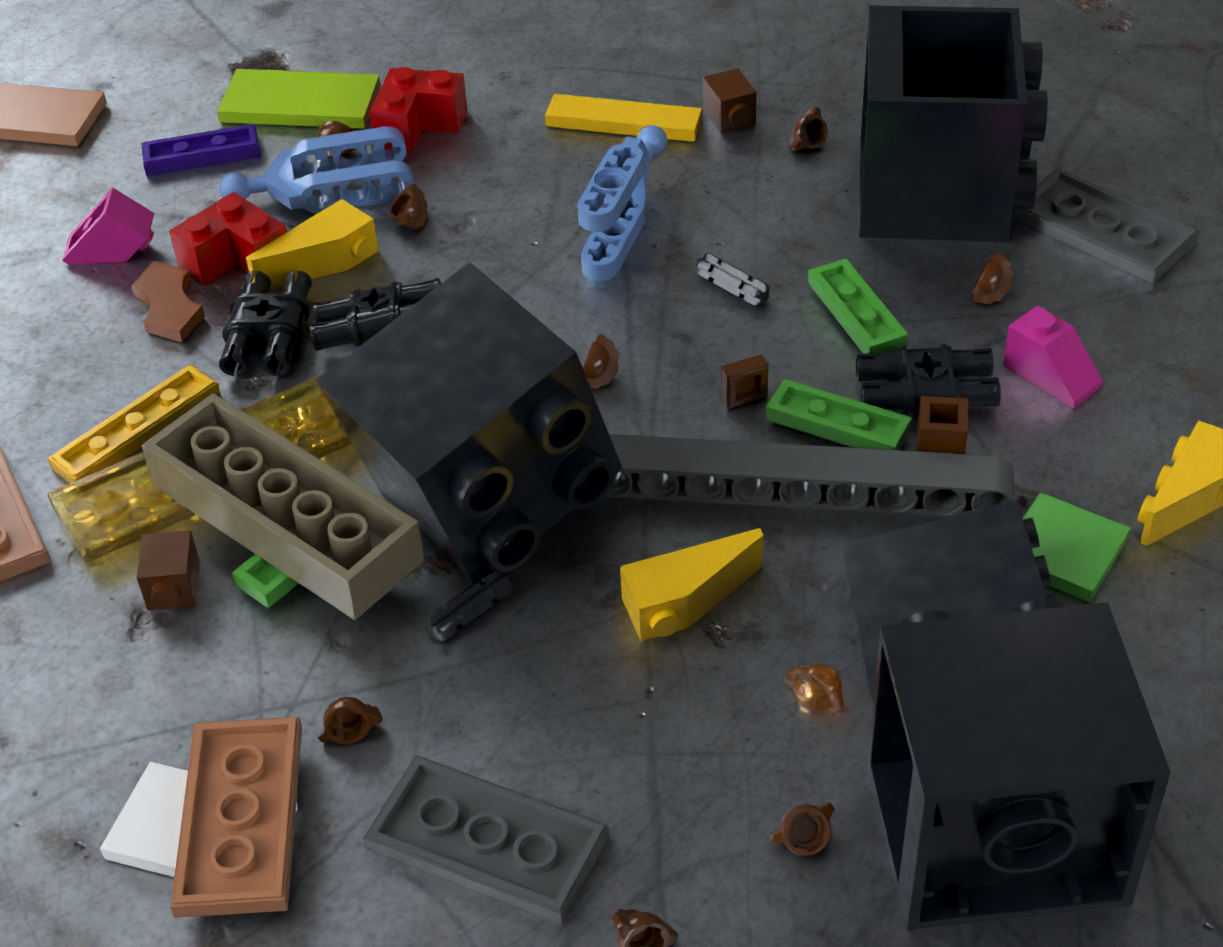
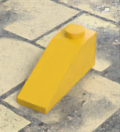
(319, 246)
(683, 585)

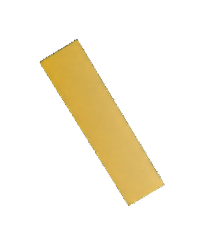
(622, 116)
(133, 425)

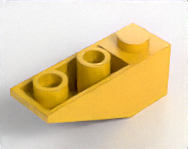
(1188, 487)

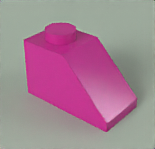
(110, 231)
(1051, 357)

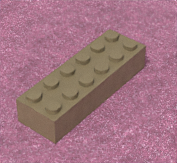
(285, 505)

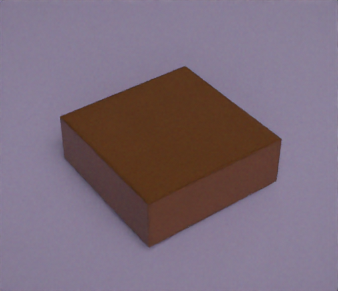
(744, 381)

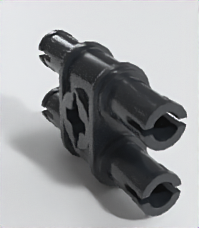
(364, 313)
(266, 323)
(926, 373)

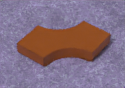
(164, 291)

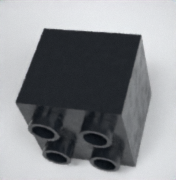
(948, 123)
(474, 423)
(1012, 763)

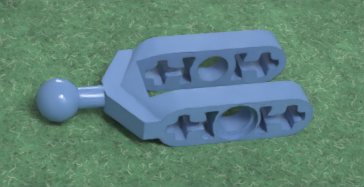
(326, 173)
(625, 199)

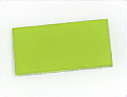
(298, 98)

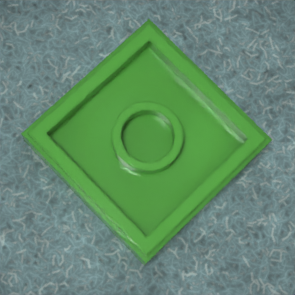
(1076, 544)

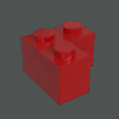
(420, 102)
(222, 237)

